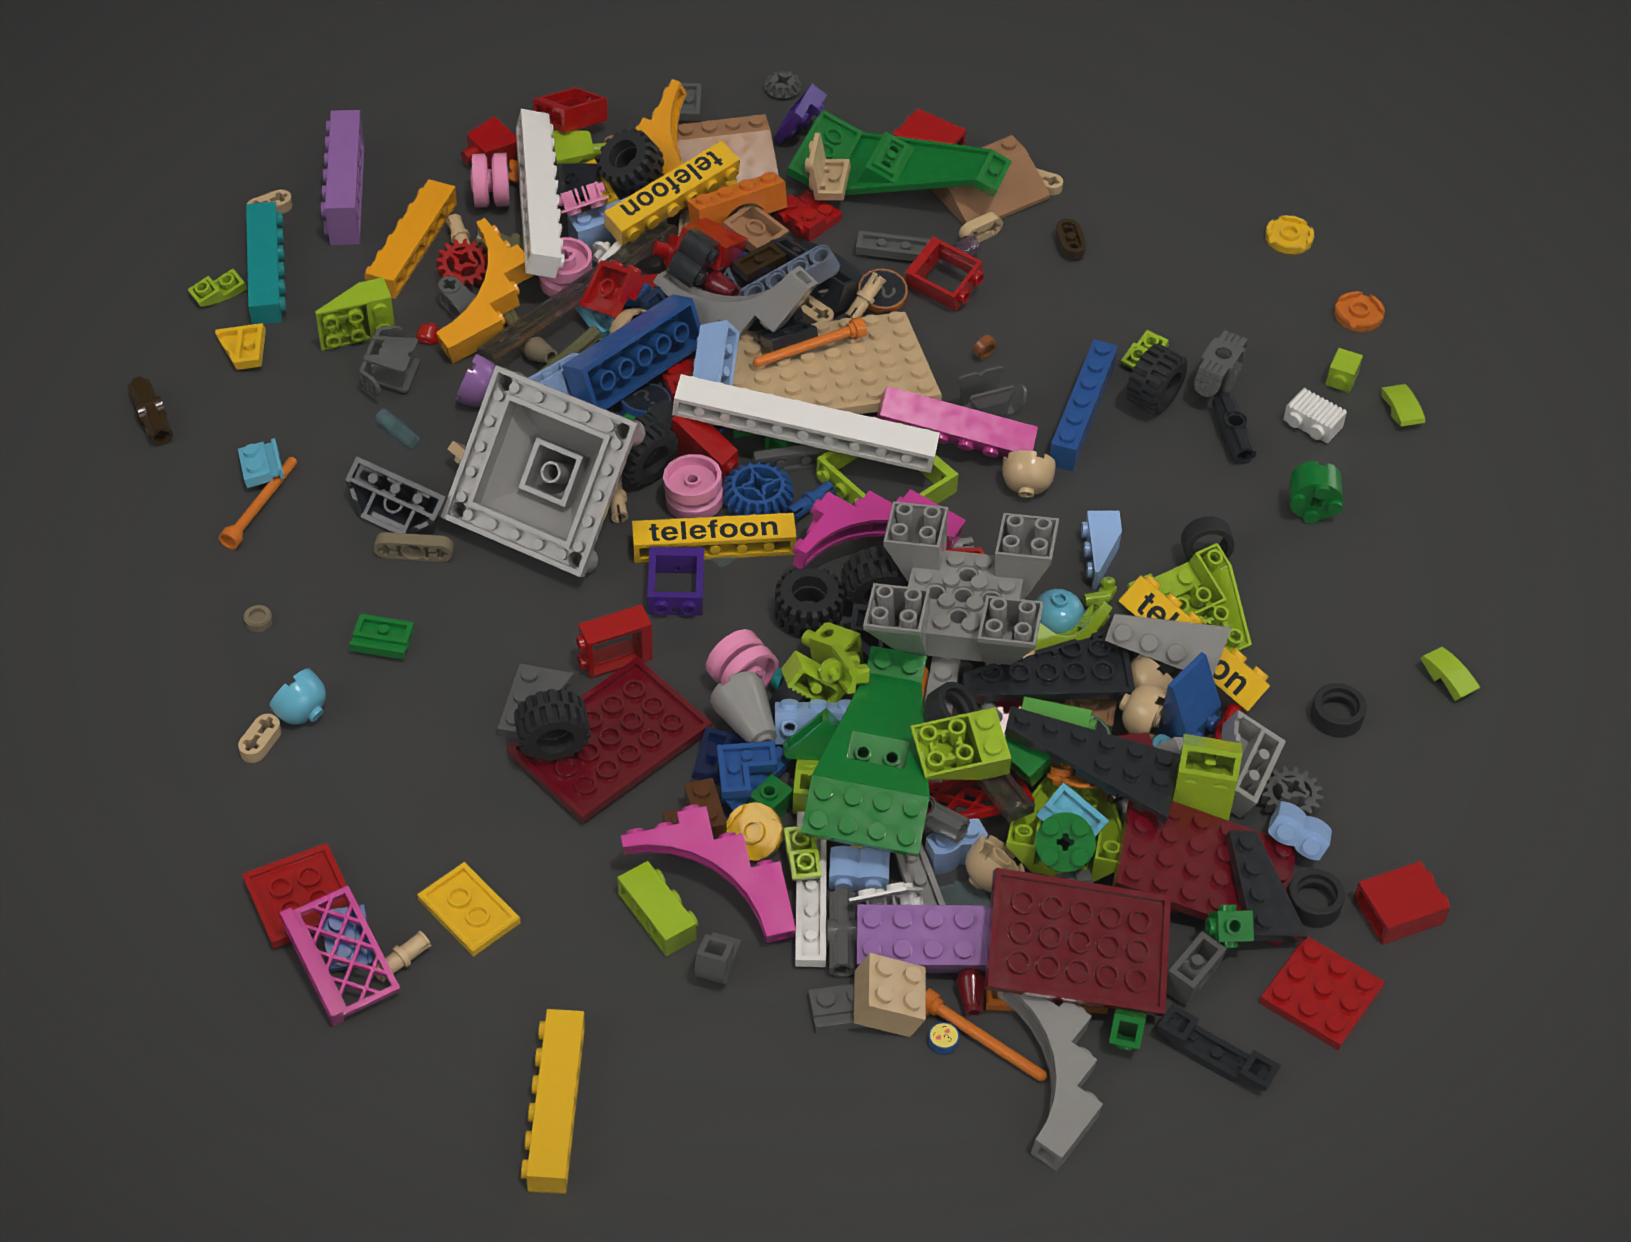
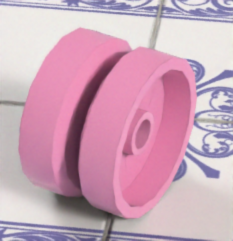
(490, 180)
(576, 263)
(693, 487)
(741, 653)

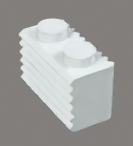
(1315, 415)

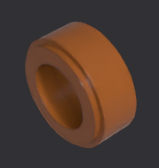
(984, 347)

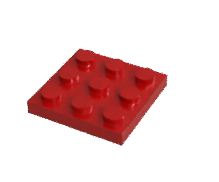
(293, 884)
(1322, 992)

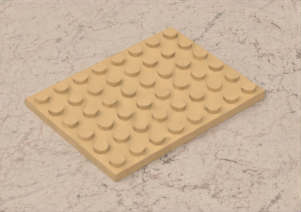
(845, 372)

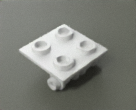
(897, 893)

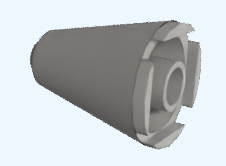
(745, 707)

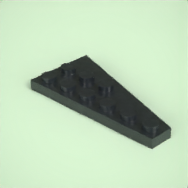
(1058, 672)
(1105, 760)

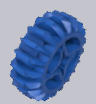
(757, 490)

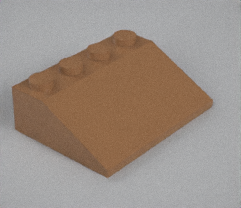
(746, 137)
(1018, 190)

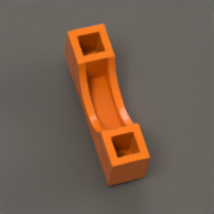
(764, 191)

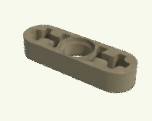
(439, 547)

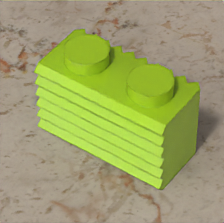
(803, 676)

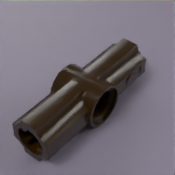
(150, 410)

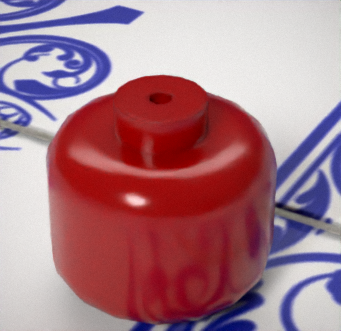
(427, 334)

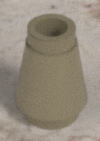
(539, 350)

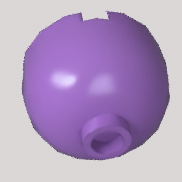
(475, 382)

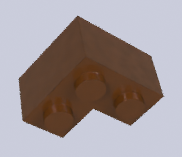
(703, 794)

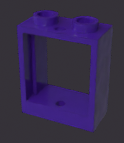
(675, 561)

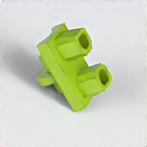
(845, 669)

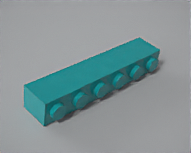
(264, 263)

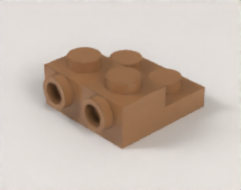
(755, 225)

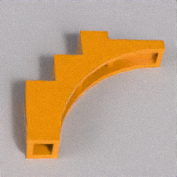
(663, 126)
(496, 297)

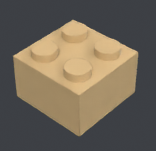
(890, 995)

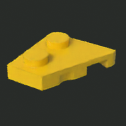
(243, 344)

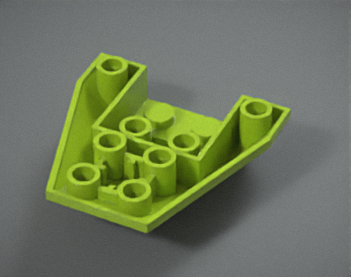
(1210, 591)
(1023, 834)

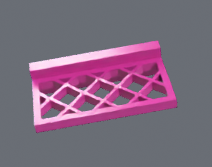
(313, 958)

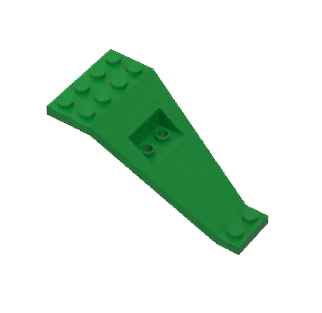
(900, 163)
(869, 798)

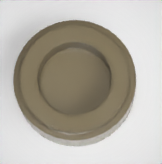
(258, 618)

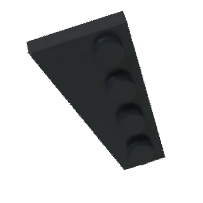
(1262, 890)

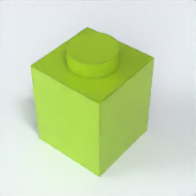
(1344, 370)

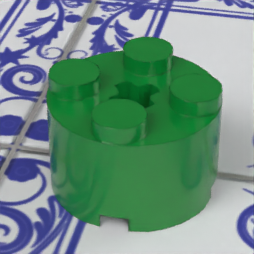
(1315, 491)
(1053, 830)

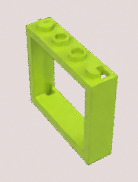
(829, 463)

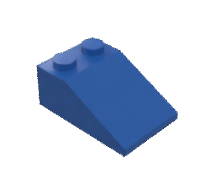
(1191, 702)

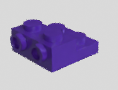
(801, 113)

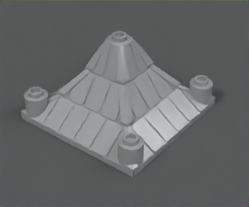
(541, 471)

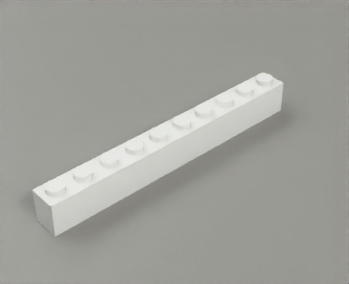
(539, 194)
(805, 423)

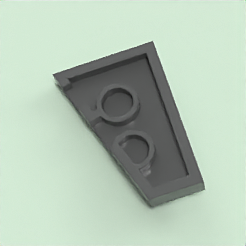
(527, 682)

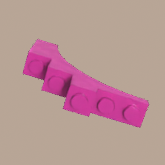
(839, 521)
(728, 856)

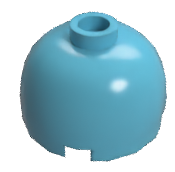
(1060, 610)
(301, 699)

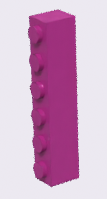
(957, 424)

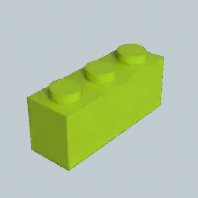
(657, 908)

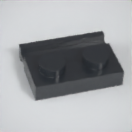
(787, 335)

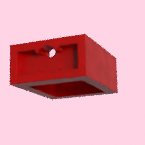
(572, 108)
(927, 259)
(609, 627)

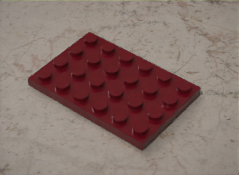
(634, 731)
(1188, 859)
(1078, 942)

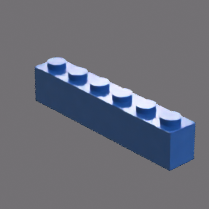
(1083, 404)

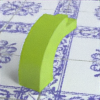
(1093, 618)

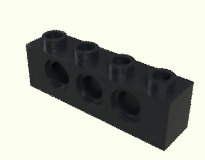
(836, 292)

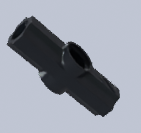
(1234, 427)

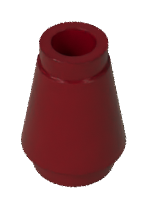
(720, 284)
(971, 990)

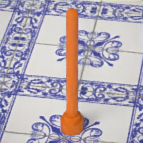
(854, 329)
(232, 535)
(936, 1006)

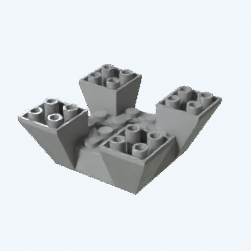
(961, 600)

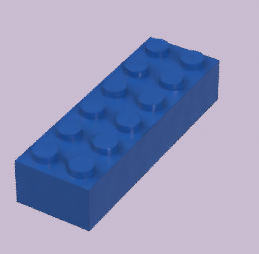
(634, 353)

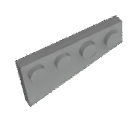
(1168, 640)

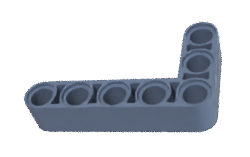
(817, 262)

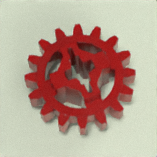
(462, 262)

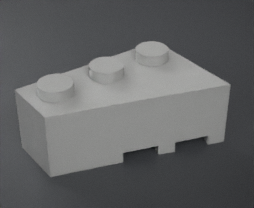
(1259, 757)

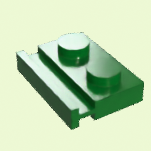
(382, 636)

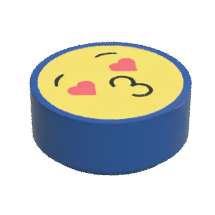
(943, 1038)

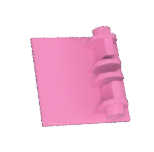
(596, 199)

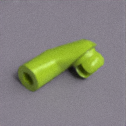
(1105, 592)

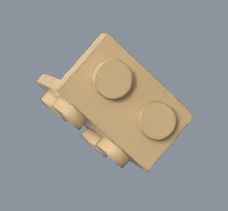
(827, 176)

